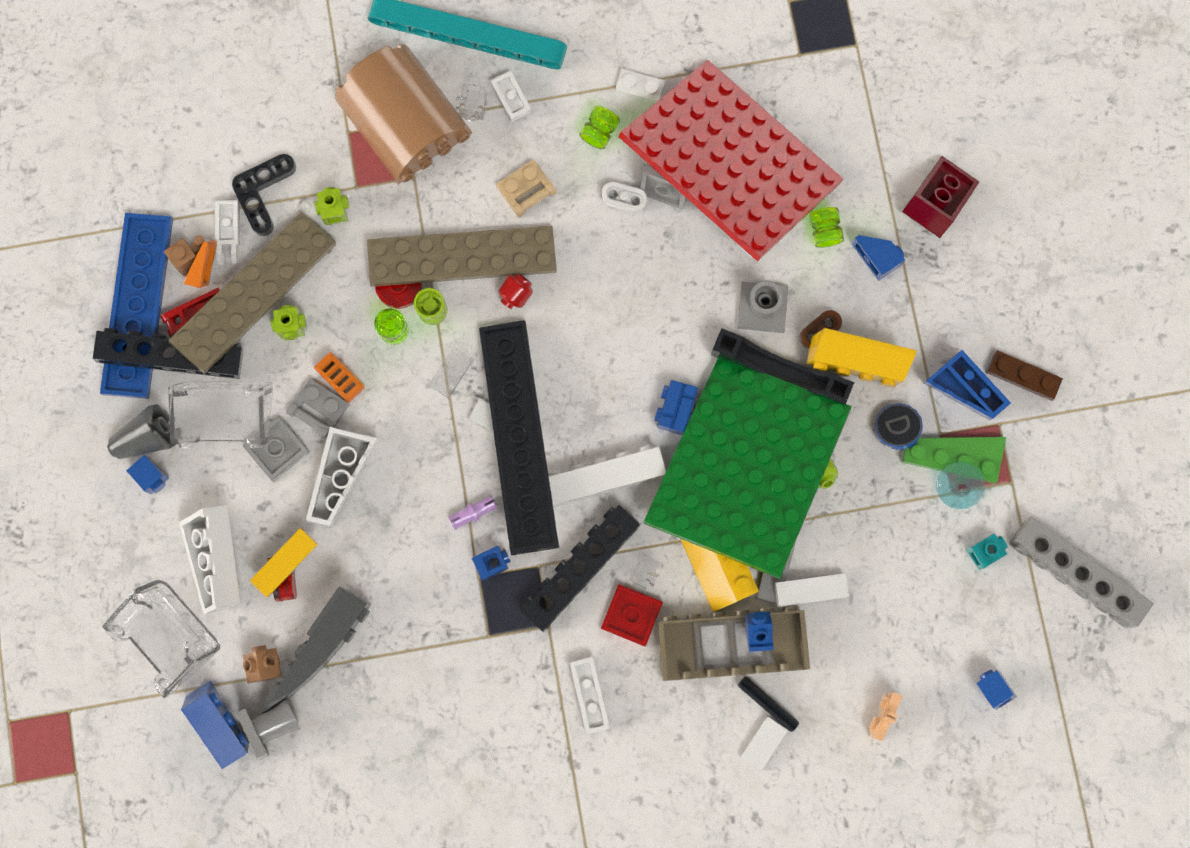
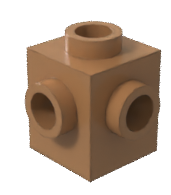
(261, 664)

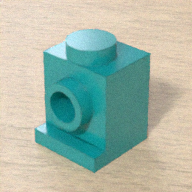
(980, 554)

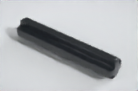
(768, 704)

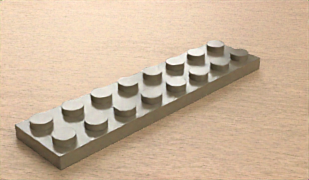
(461, 256)
(252, 292)

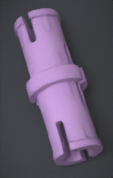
(472, 512)

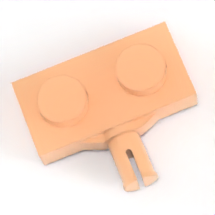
(888, 706)

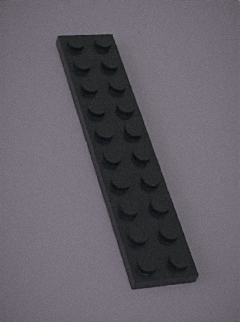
(518, 438)

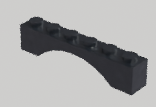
(751, 356)

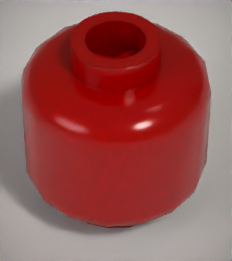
(515, 291)

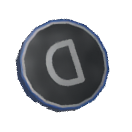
(898, 426)

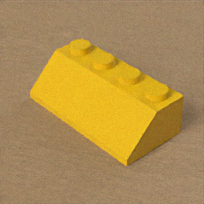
(860, 357)
(720, 577)

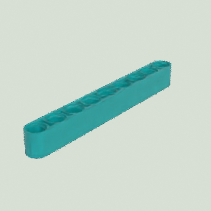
(468, 33)

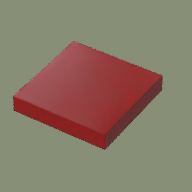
(632, 615)

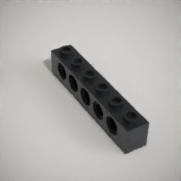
(105, 353)
(627, 527)

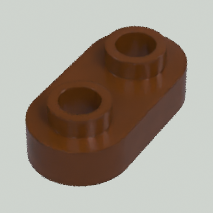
(819, 324)

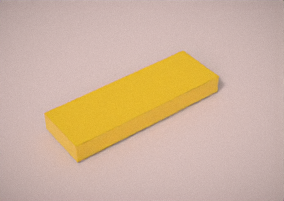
(284, 562)

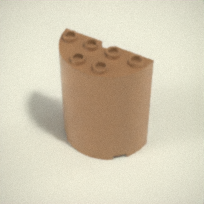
(400, 111)

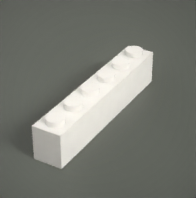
(606, 475)

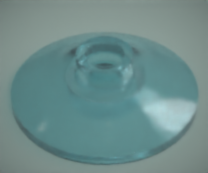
(958, 474)

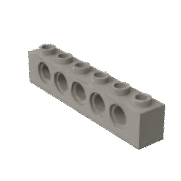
(1136, 604)

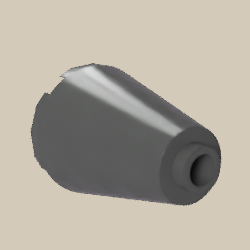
(142, 435)

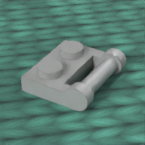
(323, 402)

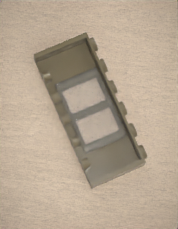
(720, 646)

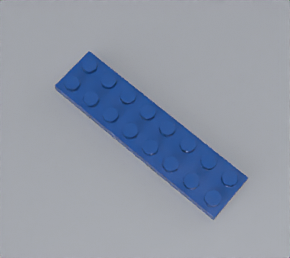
(137, 297)

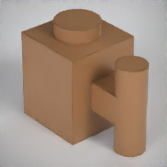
(183, 255)

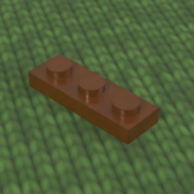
(1024, 375)

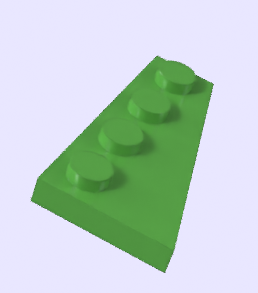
(938, 453)

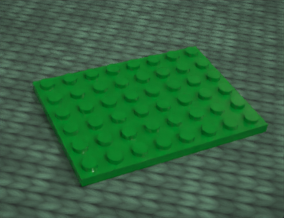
(748, 467)

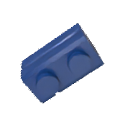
(676, 408)

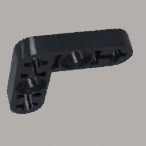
(252, 193)

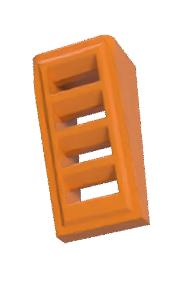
(201, 269)
(326, 362)

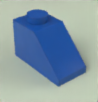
(879, 255)

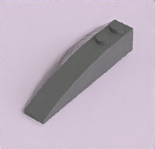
(327, 635)

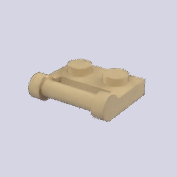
(521, 183)

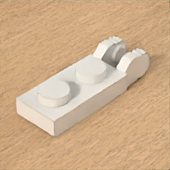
(227, 229)

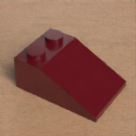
(941, 197)

